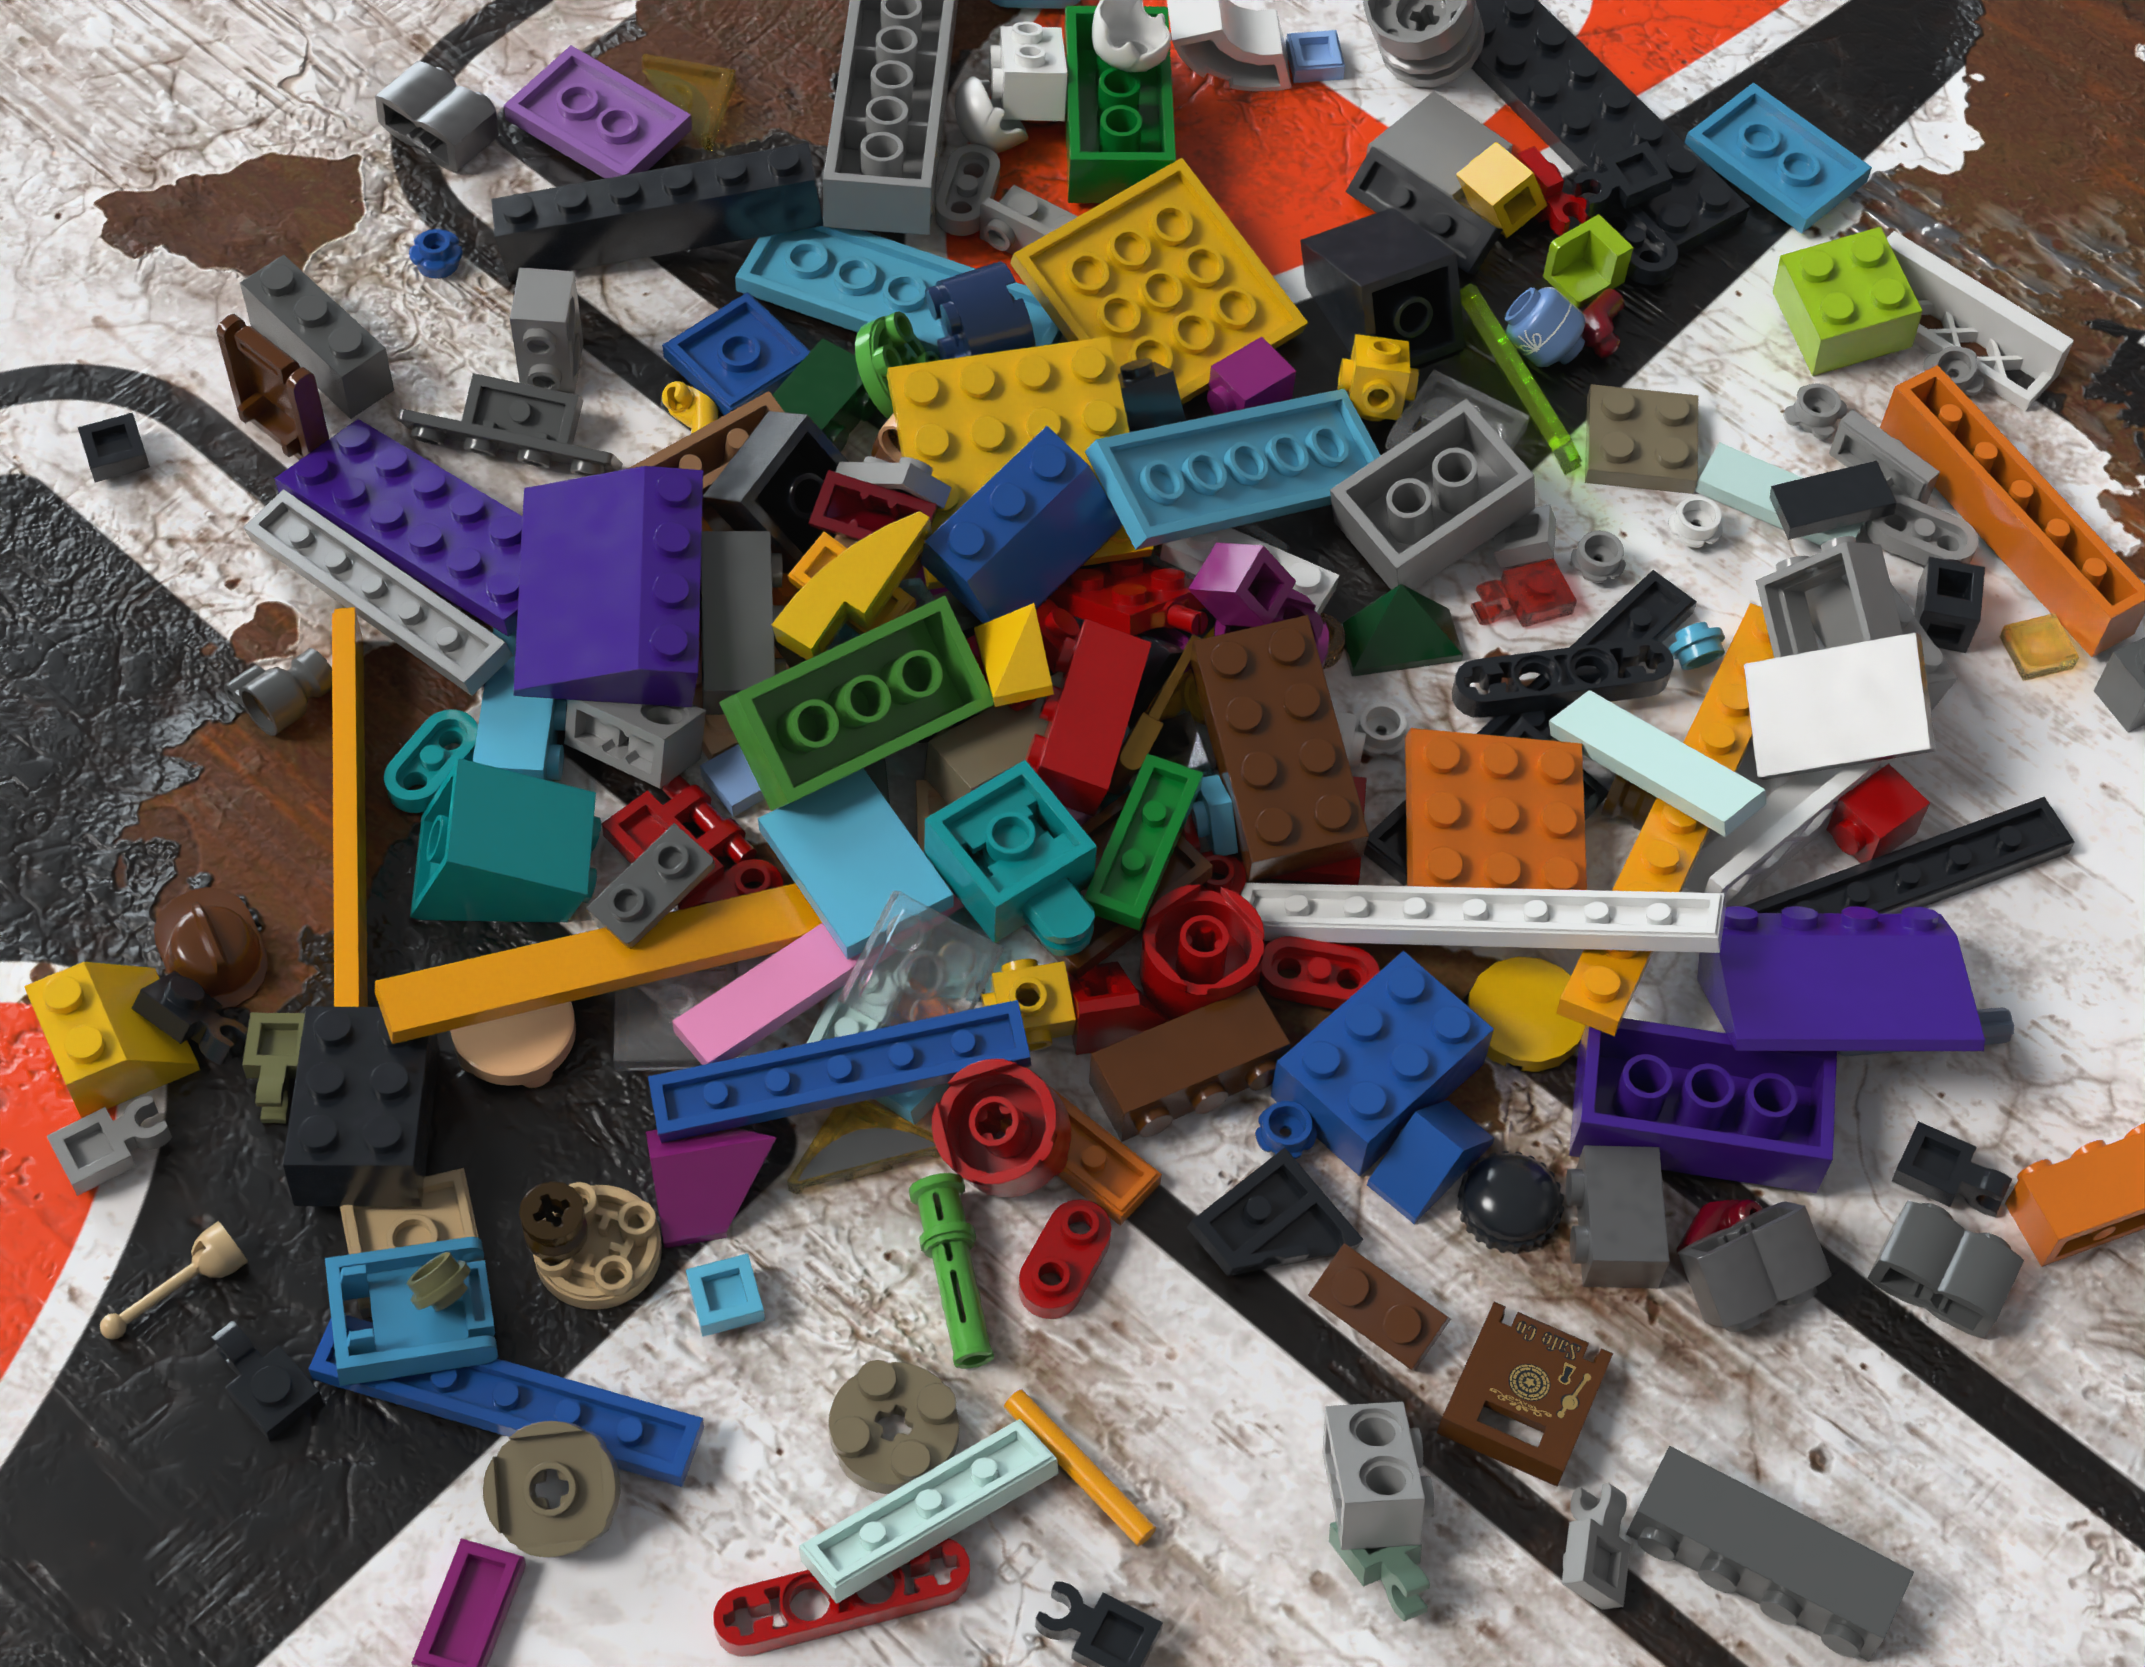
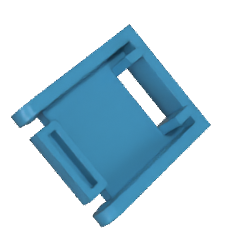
(409, 1338)

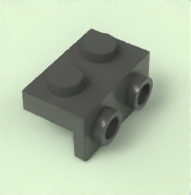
(651, 886)

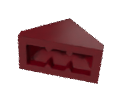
(861, 508)

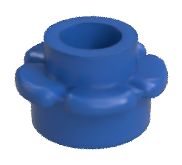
(436, 253)
(1286, 1116)

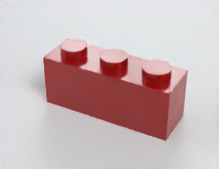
(1088, 714)

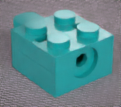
(1016, 860)

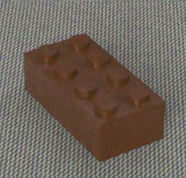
(1278, 748)

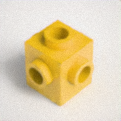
(1378, 377)
(1044, 989)

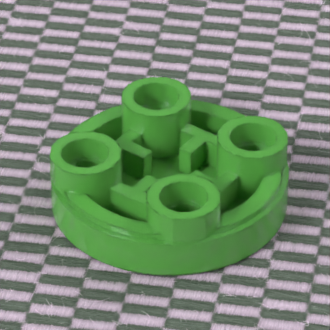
(882, 345)

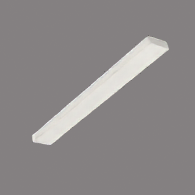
(1491, 916)

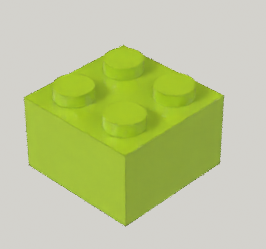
(1846, 301)

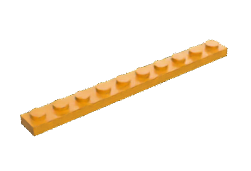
(1669, 838)

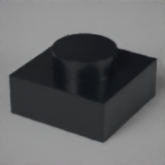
(113, 447)

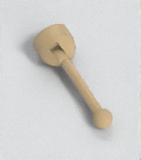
(212, 1255)

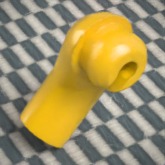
(689, 405)

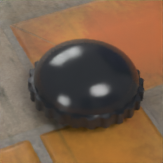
(1510, 1202)

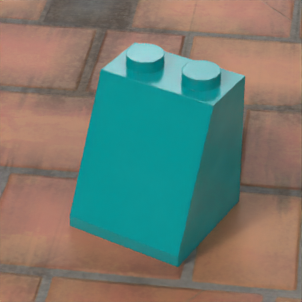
(504, 848)

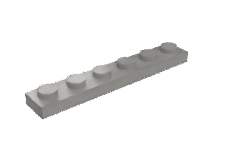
(379, 592)

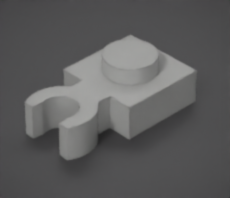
(101, 1148)

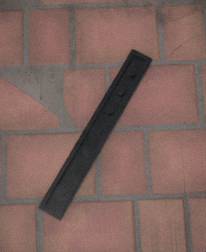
(1645, 612)

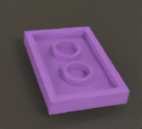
(597, 116)

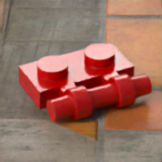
(646, 819)

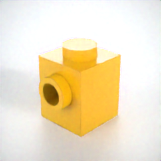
(1497, 179)

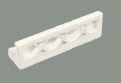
(1982, 316)
(1775, 833)

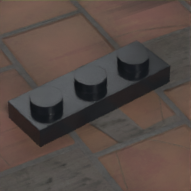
(1388, 183)

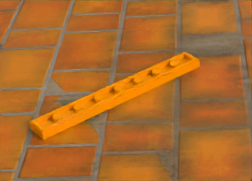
(349, 811)
(591, 964)

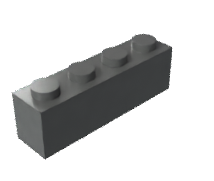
(1769, 1555)

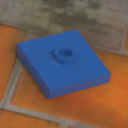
(736, 353)

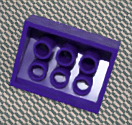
(611, 588)
(1841, 982)

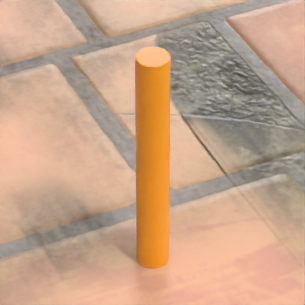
(1081, 1469)

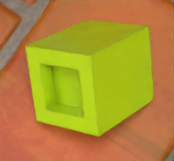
(1587, 261)

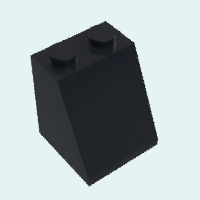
(1387, 282)

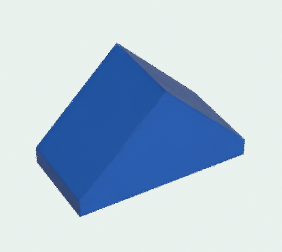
(1428, 1158)

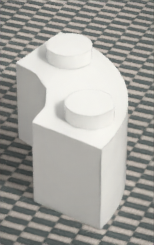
(1231, 43)

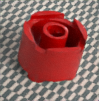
(1199, 949)
(972, 1111)

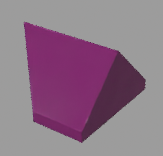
(704, 1181)

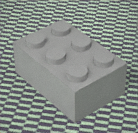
(1433, 498)

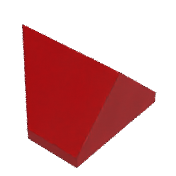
(1109, 1008)

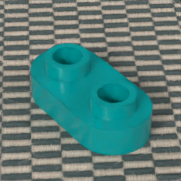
(426, 761)

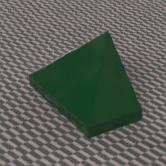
(1400, 633)

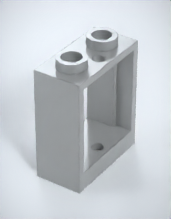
(1786, 604)

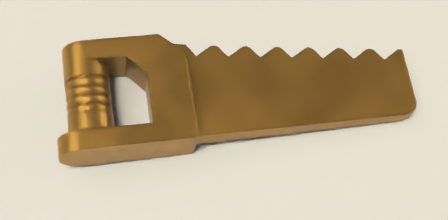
(1147, 727)

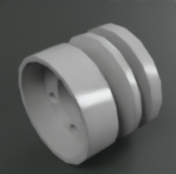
(1426, 39)

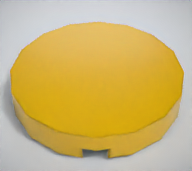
(1521, 1006)

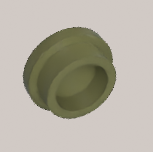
(438, 1282)

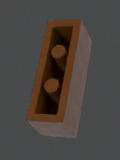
(1188, 1064)

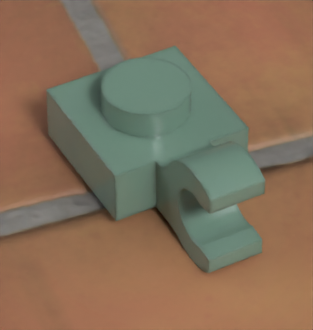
(1396, 1570)

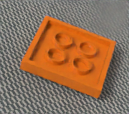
(1494, 812)

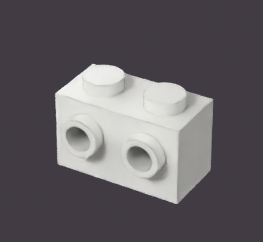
(1029, 72)

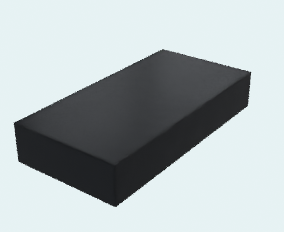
(1832, 500)

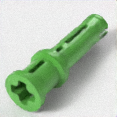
(946, 1240)

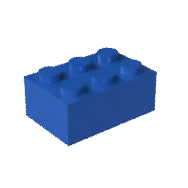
(1381, 1059)

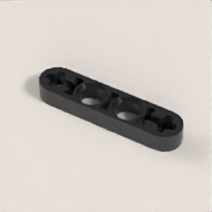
(1559, 669)

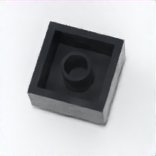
(777, 483)

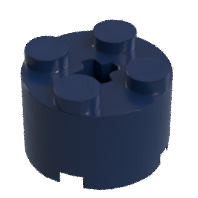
(979, 313)

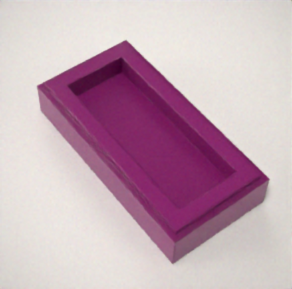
(470, 1607)

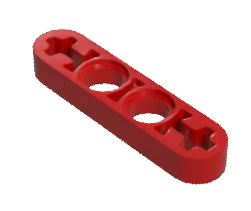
(840, 1617)

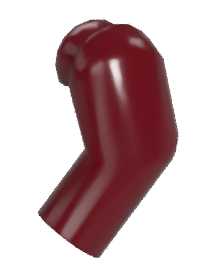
(1599, 326)
(1716, 1217)

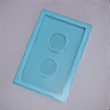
(850, 856)

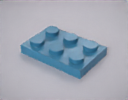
(1777, 157)

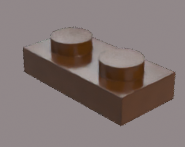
(1379, 1307)

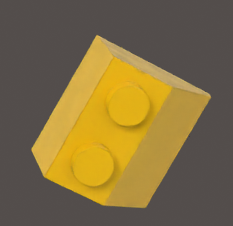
(98, 1038)

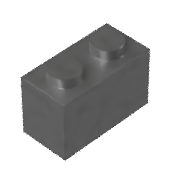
(1619, 1217)

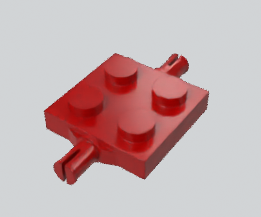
(1132, 598)

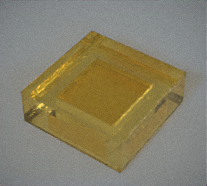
(2039, 646)

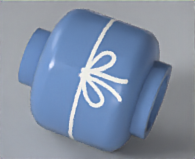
(1545, 327)

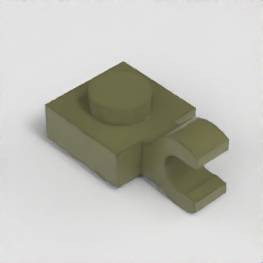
(273, 1058)

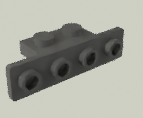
(516, 419)

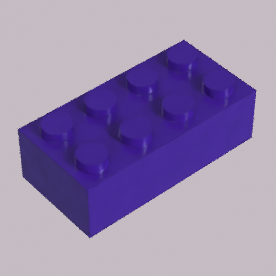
(1706, 1105)

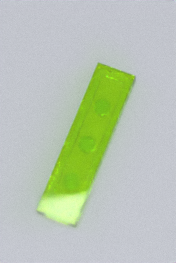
(1520, 379)

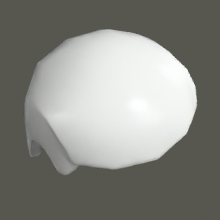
(1129, 36)
(982, 118)

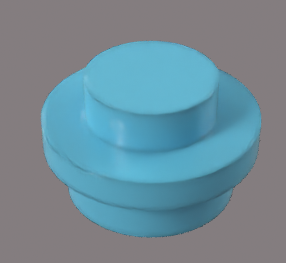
(1697, 645)

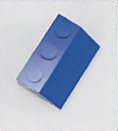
(1022, 531)

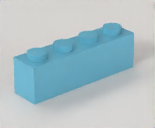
(518, 730)

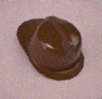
(213, 942)

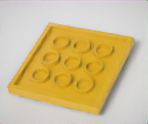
(1160, 279)
(984, 408)

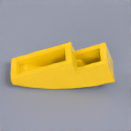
(851, 586)

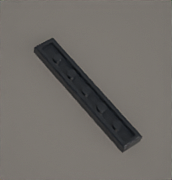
(1937, 865)

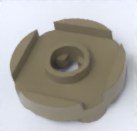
(878, 1393)
(524, 1462)

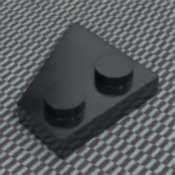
(1272, 1220)

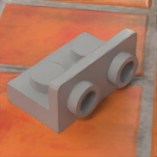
(1019, 219)

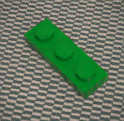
(1143, 841)

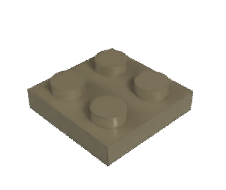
(1642, 439)

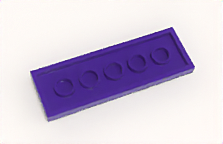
(416, 519)

